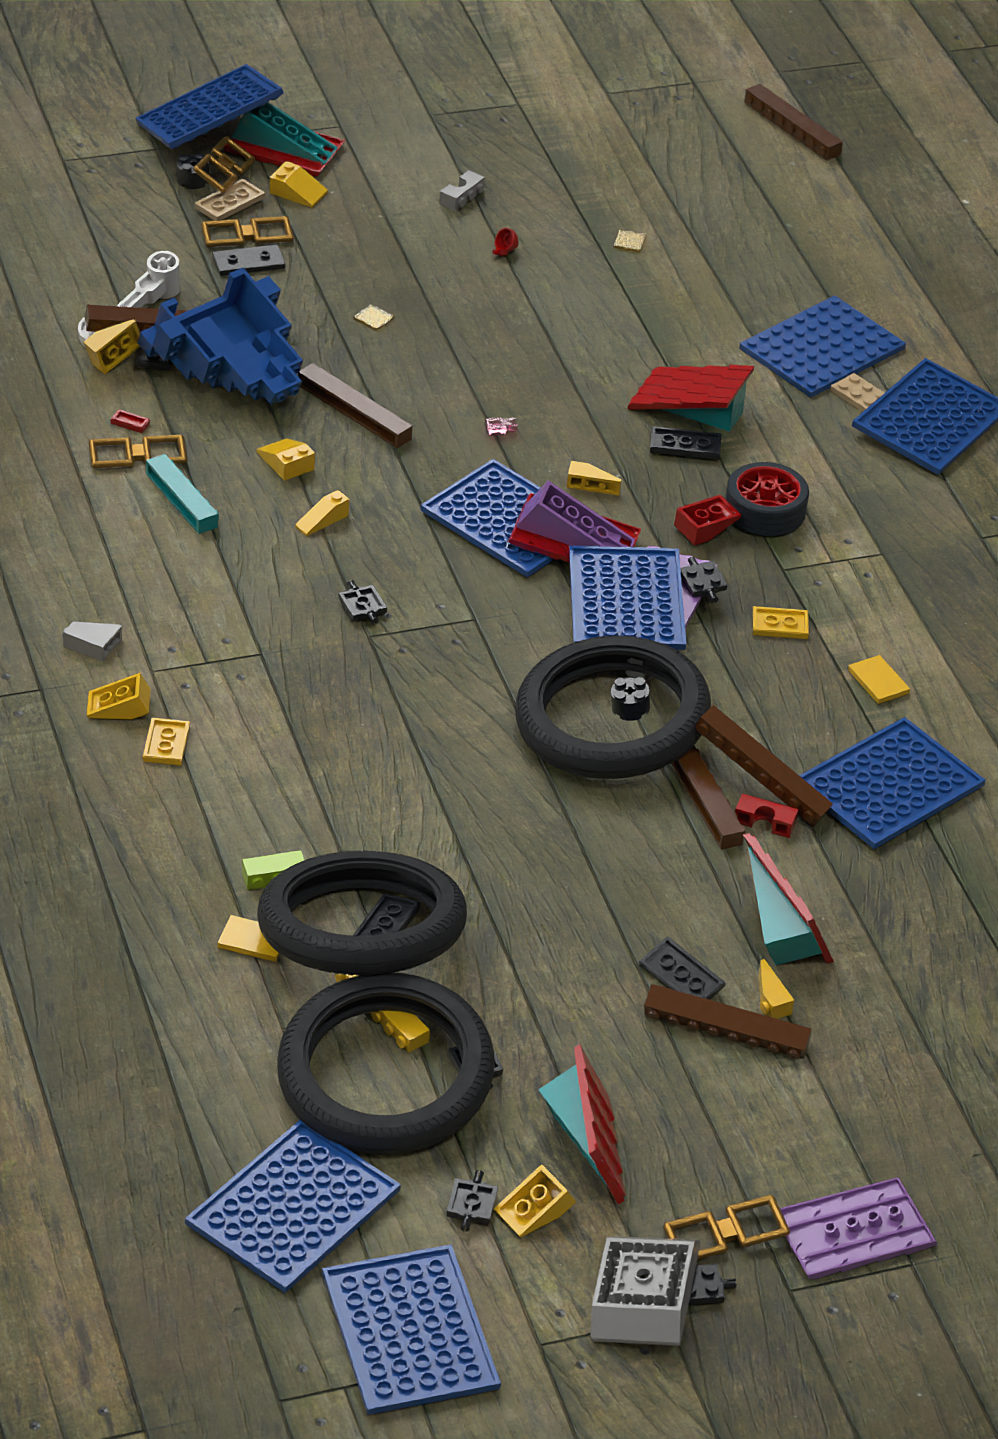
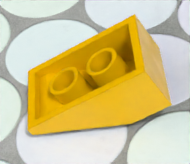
(296, 185)
(112, 345)
(288, 458)
(120, 699)
(535, 1202)

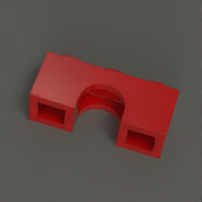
(780, 816)

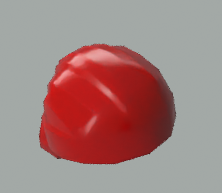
(505, 242)

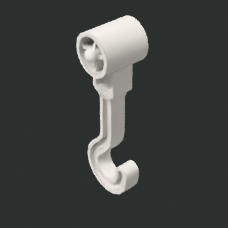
(159, 281)

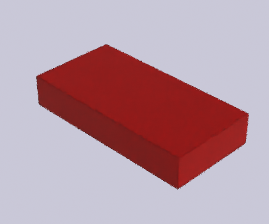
(130, 421)

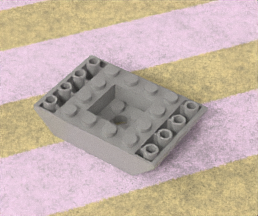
(647, 1308)

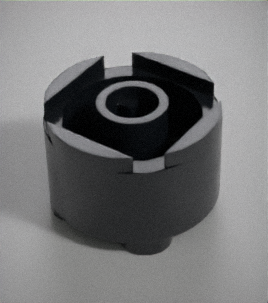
(185, 171)
(630, 698)

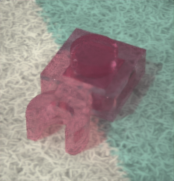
(499, 426)

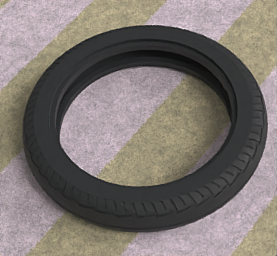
(621, 758)
(362, 953)
(386, 1132)

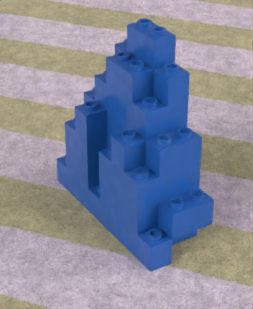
(231, 340)

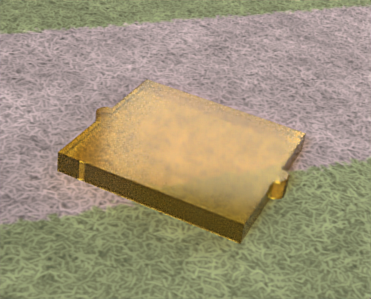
(629, 240)
(373, 317)

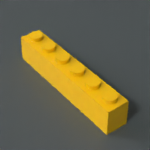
(403, 1026)

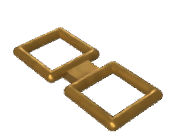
(224, 164)
(247, 232)
(135, 452)
(730, 1228)

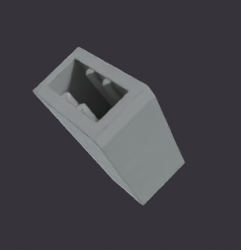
(92, 639)

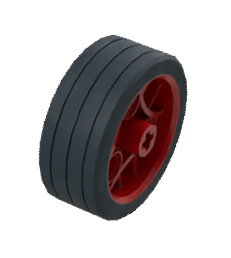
(768, 498)

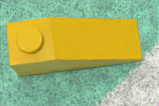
(590, 478)
(326, 512)
(774, 997)

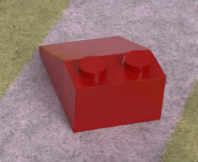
(705, 518)

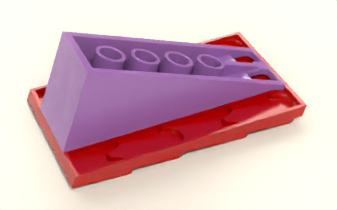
(556, 520)

